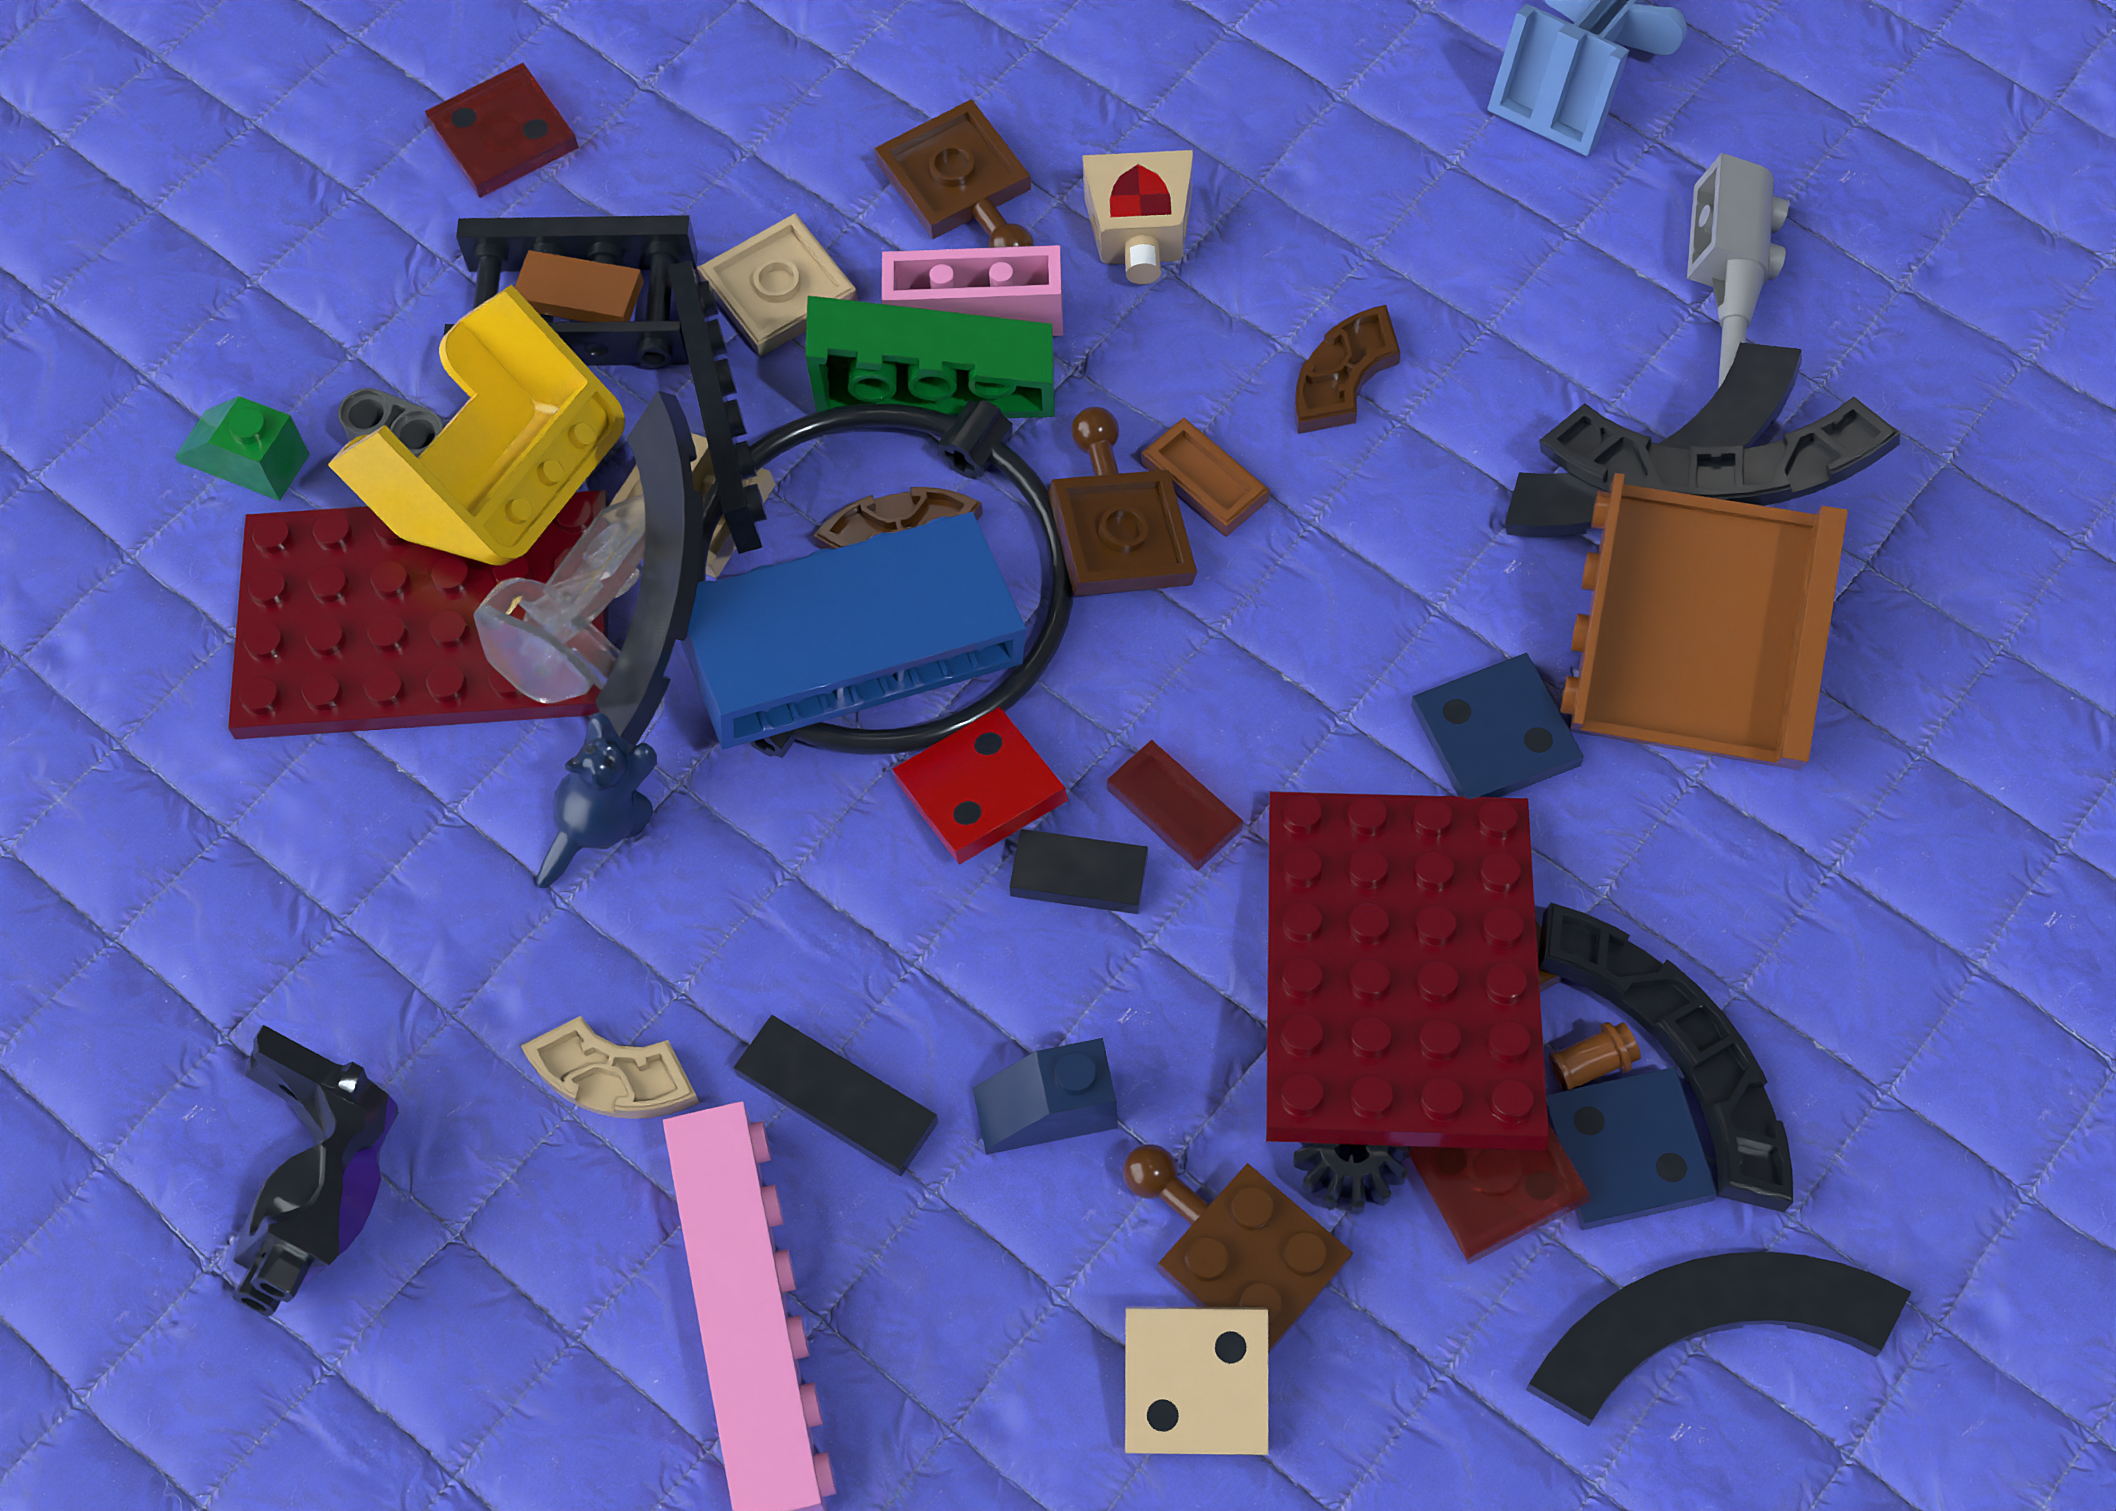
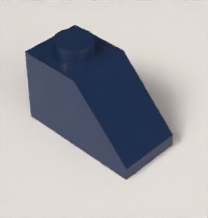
(1048, 1098)

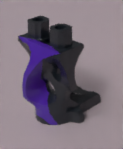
(322, 1195)

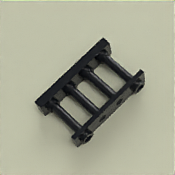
(625, 241)

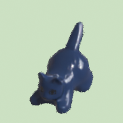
(599, 797)

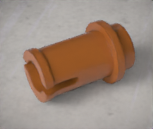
(1595, 1056)

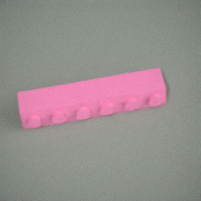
(744, 1312)

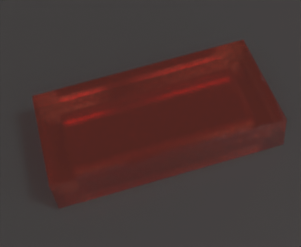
(1174, 805)

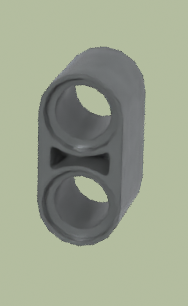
(371, 408)

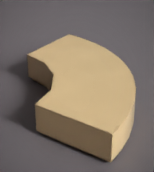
(610, 1076)

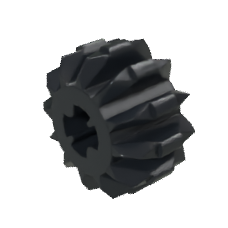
(1350, 1179)

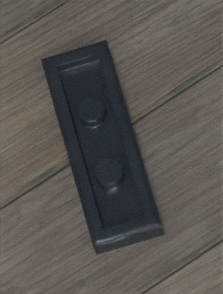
(836, 1095)

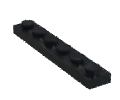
(721, 418)

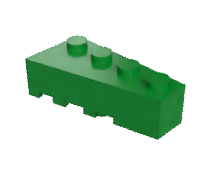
(927, 358)

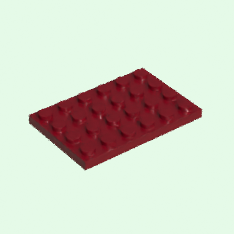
(377, 631)
(1403, 973)

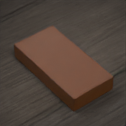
(579, 288)
(1206, 476)

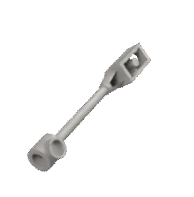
(1733, 243)

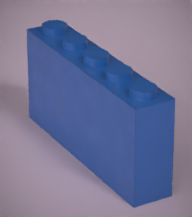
(851, 629)

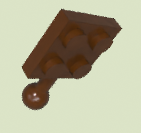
(956, 173)
(1115, 526)
(1243, 1246)

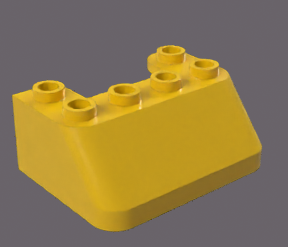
(507, 455)

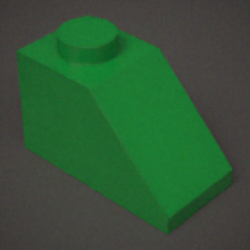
(246, 446)

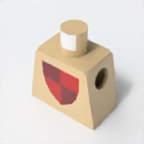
(1139, 208)

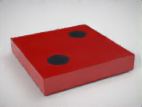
(980, 785)

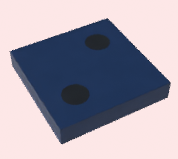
(1497, 730)
(1632, 1147)

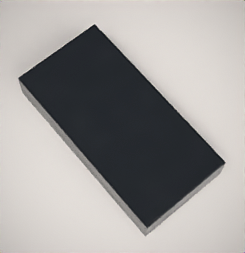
(1079, 871)

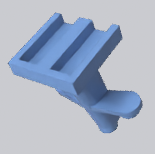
(1565, 74)

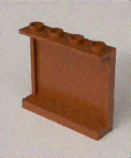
(1705, 624)

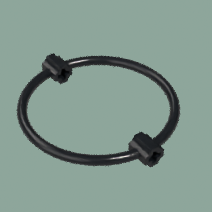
(969, 447)

